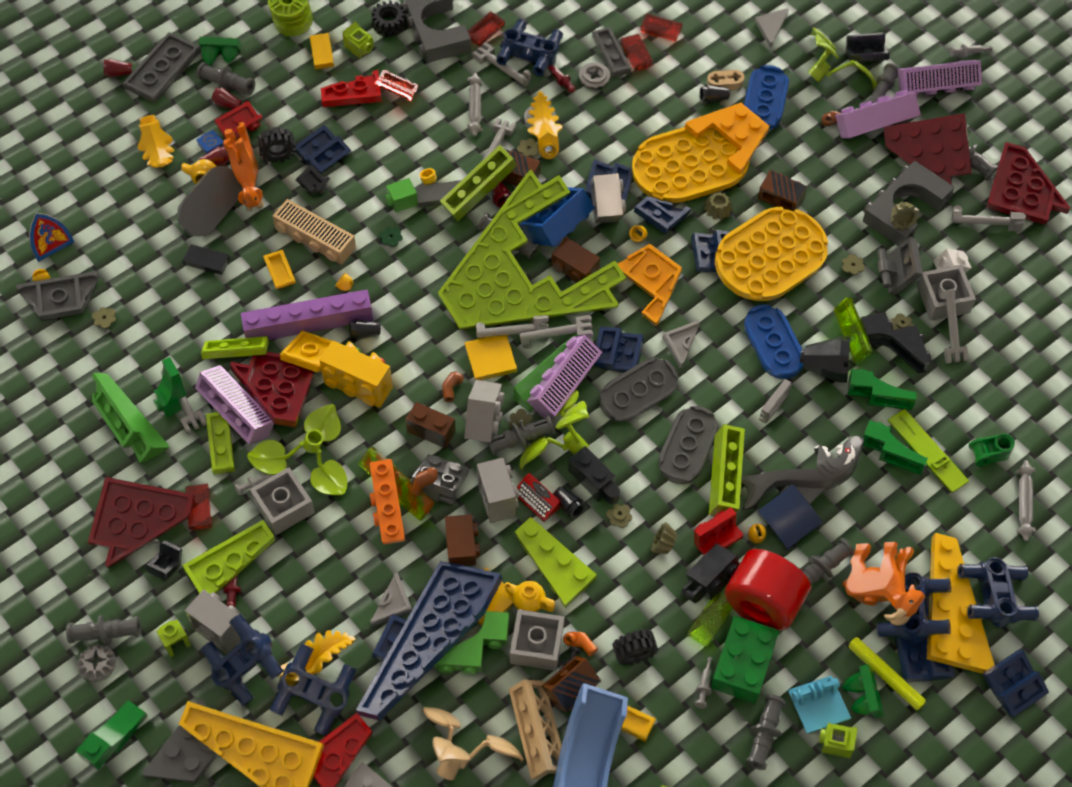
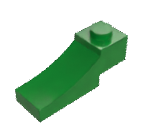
(169, 390)
(881, 394)
(892, 451)
(112, 735)

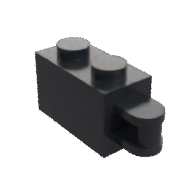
(594, 476)
(710, 574)

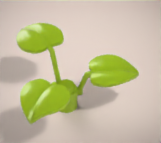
(822, 68)
(319, 427)
(572, 439)

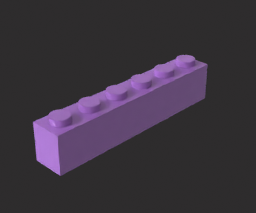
(307, 315)

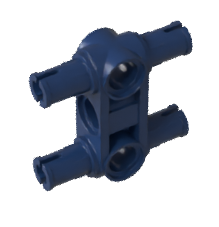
(529, 47)
(997, 592)
(920, 618)
(231, 669)
(313, 689)

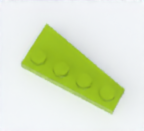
(225, 561)
(560, 567)

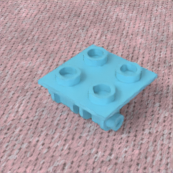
(819, 704)

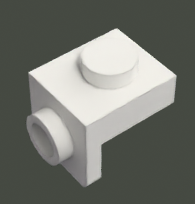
(952, 258)

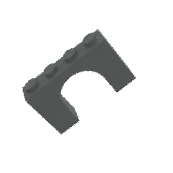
(435, 43)
(914, 182)

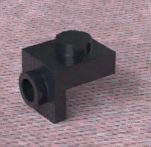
(312, 181)
(166, 561)

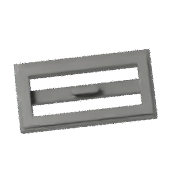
(775, 401)

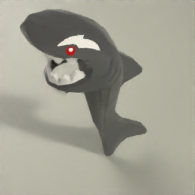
(809, 482)

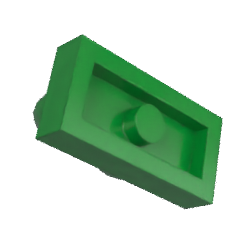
(211, 45)
(865, 682)

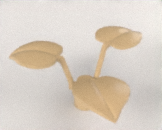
(452, 757)

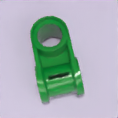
(988, 451)

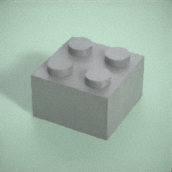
(607, 198)
(944, 279)
(484, 411)
(497, 490)
(282, 501)
(211, 620)
(537, 640)

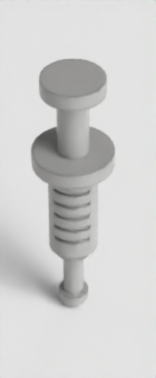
(965, 50)
(251, 483)
(704, 689)

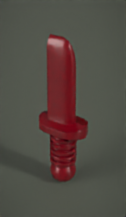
(561, 79)
(231, 591)

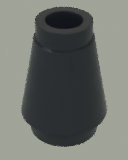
(712, 94)
(362, 329)
(570, 503)

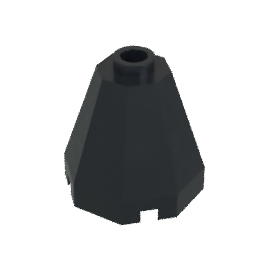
(828, 358)

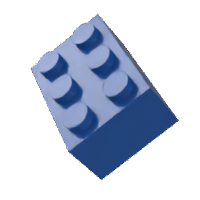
(559, 219)

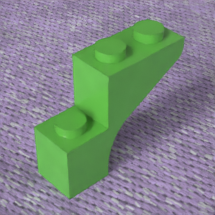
(469, 654)

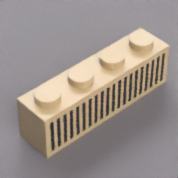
(314, 232)

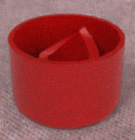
(767, 589)

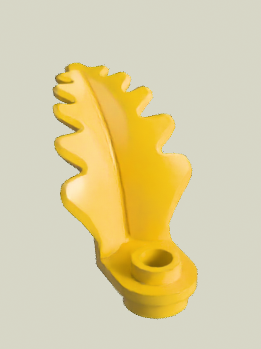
(544, 126)
(154, 142)
(322, 652)

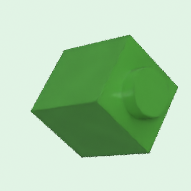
(401, 195)

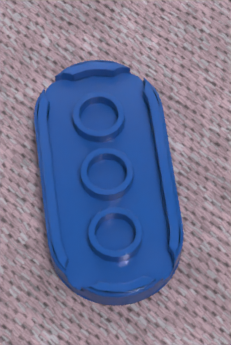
(767, 94)
(773, 341)

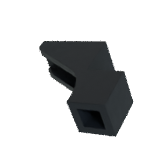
(904, 341)

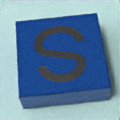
(209, 141)

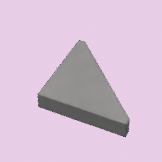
(771, 24)
(680, 341)
(392, 602)

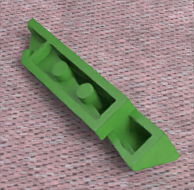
(523, 388)
(126, 420)

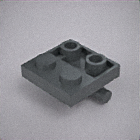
(900, 266)
(448, 481)

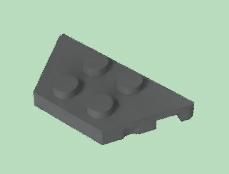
(59, 295)
(181, 758)

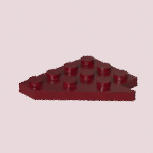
(934, 143)
(1024, 187)
(276, 386)
(134, 516)

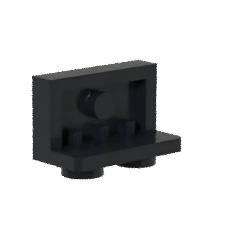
(867, 48)

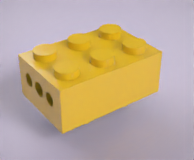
(356, 373)

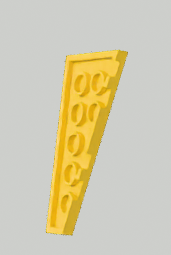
(967, 643)
(256, 750)

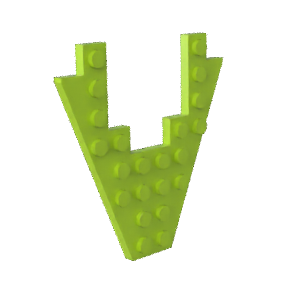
(494, 288)

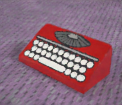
(537, 497)

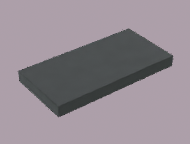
(161, 67)

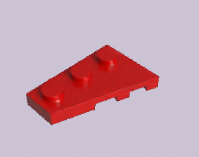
(354, 92)
(341, 750)

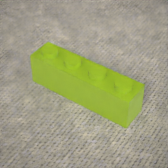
(478, 183)
(726, 469)

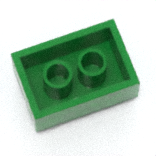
(744, 659)

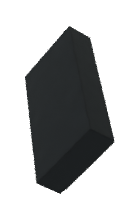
(206, 259)

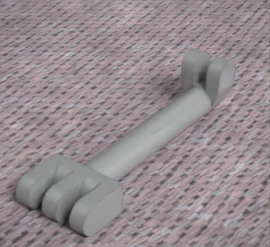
(486, 53)
(501, 130)
(1014, 222)
(582, 327)
(481, 331)
(955, 348)
(191, 417)

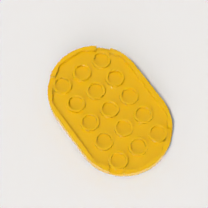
(684, 167)
(771, 254)

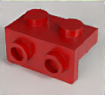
(242, 113)
(719, 530)

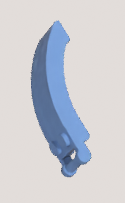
(590, 738)

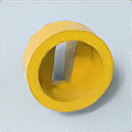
(428, 176)
(636, 237)
(40, 274)
(345, 282)
(753, 534)

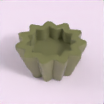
(718, 206)
(904, 215)
(664, 539)

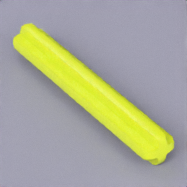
(887, 673)

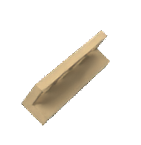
(533, 727)

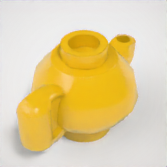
(198, 169)
(529, 596)

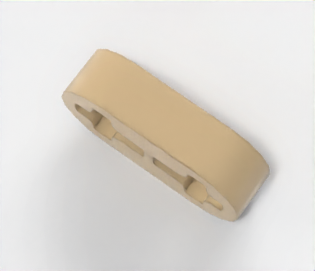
(726, 80)

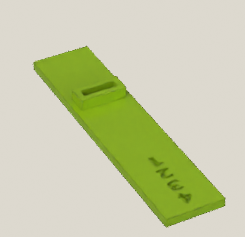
(924, 445)

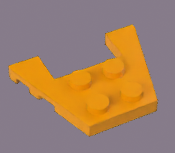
(737, 126)
(653, 274)

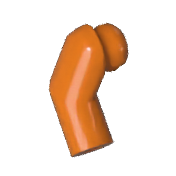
(580, 640)

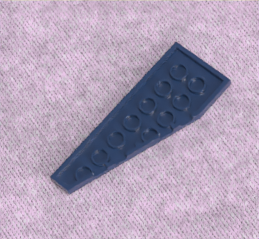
(443, 614)

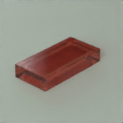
(661, 27)
(485, 28)
(636, 52)
(397, 85)
(201, 509)

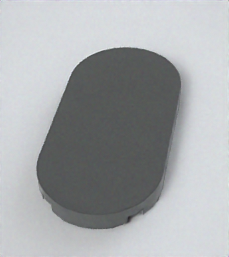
(208, 201)
(638, 389)
(688, 445)

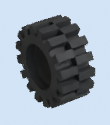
(388, 10)
(276, 144)
(635, 647)

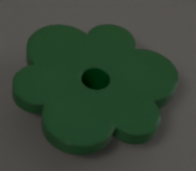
(391, 236)

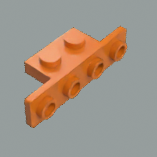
(386, 501)

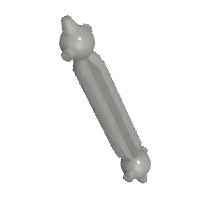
(475, 104)
(1026, 501)

